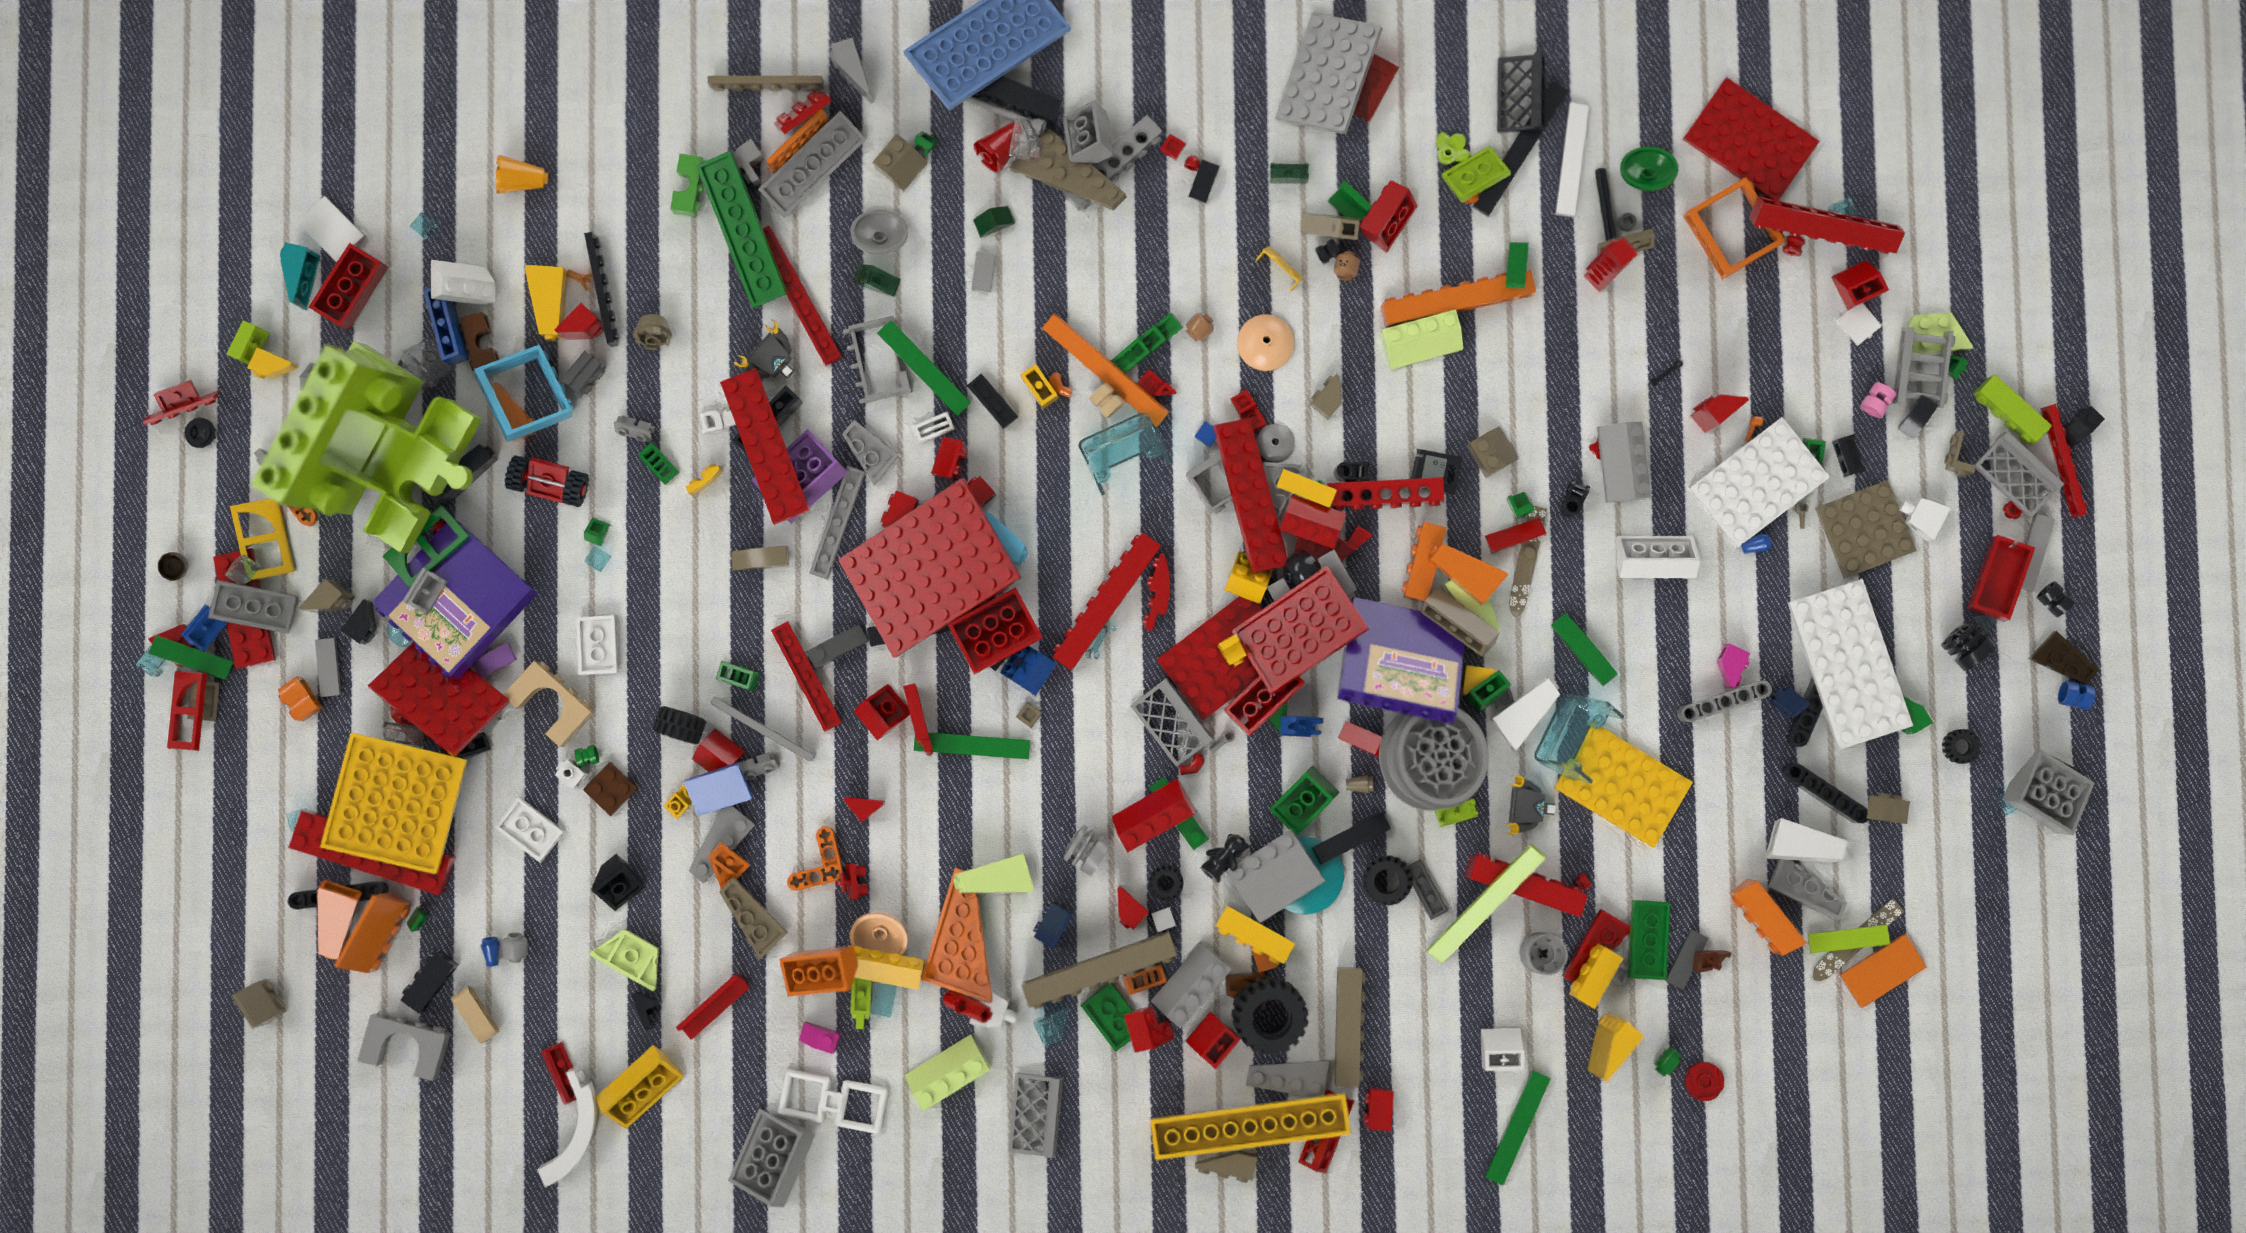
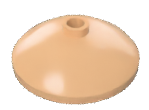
(1265, 355)
(866, 933)

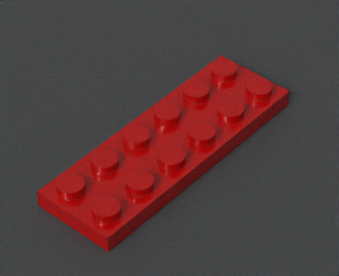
(248, 644)

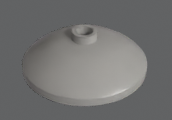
(879, 232)

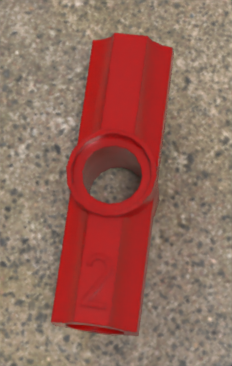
(967, 1006)

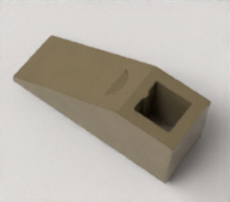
(1330, 225)
(1234, 1164)

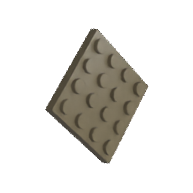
(1865, 529)

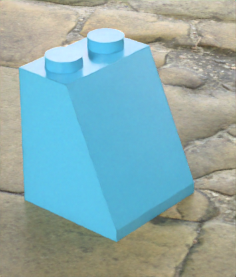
(1015, 548)

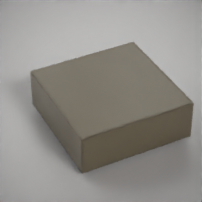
(1029, 714)

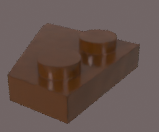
(1235, 982)

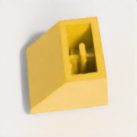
(1244, 583)

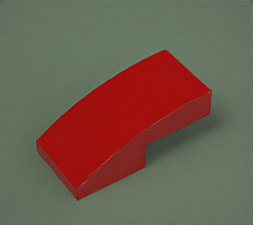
(1247, 408)

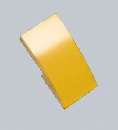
(709, 475)
(678, 802)

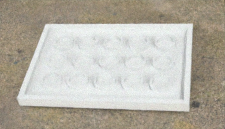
(1759, 482)

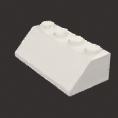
(1657, 557)

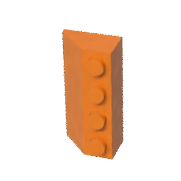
(1766, 917)
(819, 971)

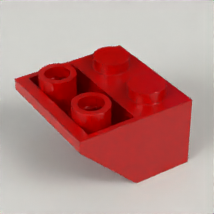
(1859, 284)
(949, 458)
(1212, 1040)

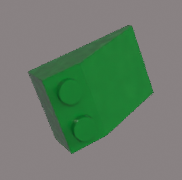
(1304, 800)

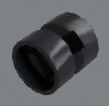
(2060, 604)

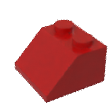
(580, 325)
(882, 712)

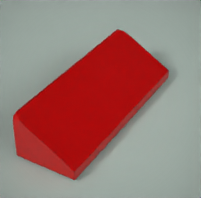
(1515, 535)
(558, 1065)

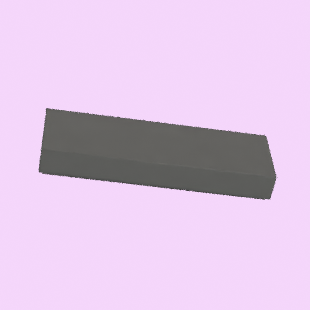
(1426, 890)
(1683, 963)

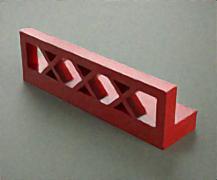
(713, 1006)
(1325, 1149)

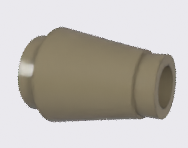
(1360, 784)

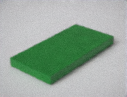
(1649, 940)

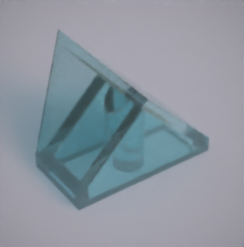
(1052, 1026)

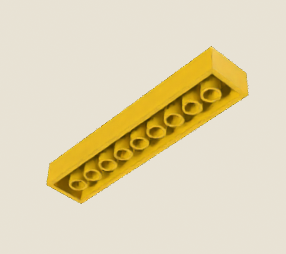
(1250, 1126)

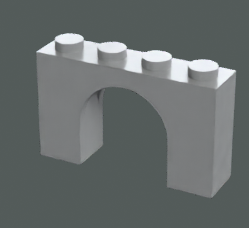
(1335, 564)
(431, 1042)

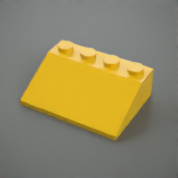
(1612, 1045)

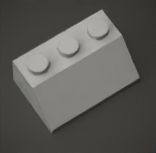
(1088, 134)

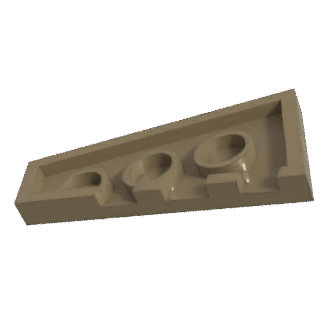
(756, 922)

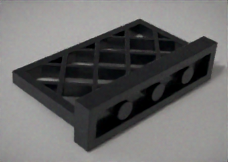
(1537, 93)

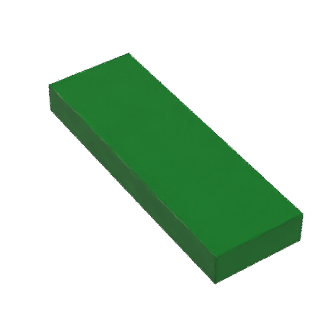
(1517, 265)

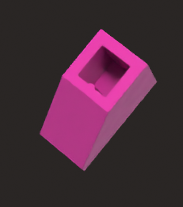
(1731, 664)

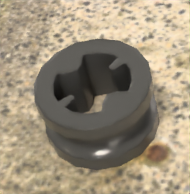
(1632, 219)

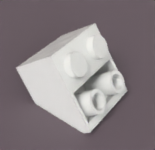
(1502, 1049)

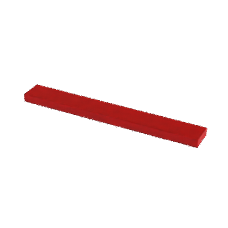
(802, 303)

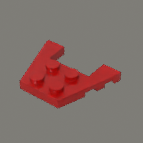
(1342, 548)

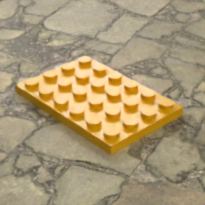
(1626, 786)

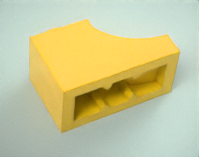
(1232, 650)

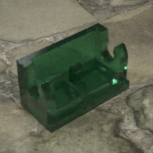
(1289, 173)

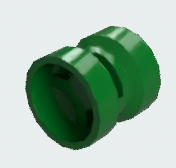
(586, 756)

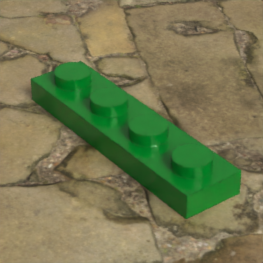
(1188, 828)

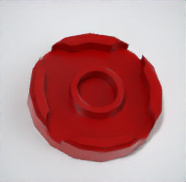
(1704, 1081)

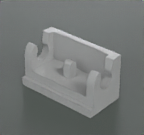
(425, 591)

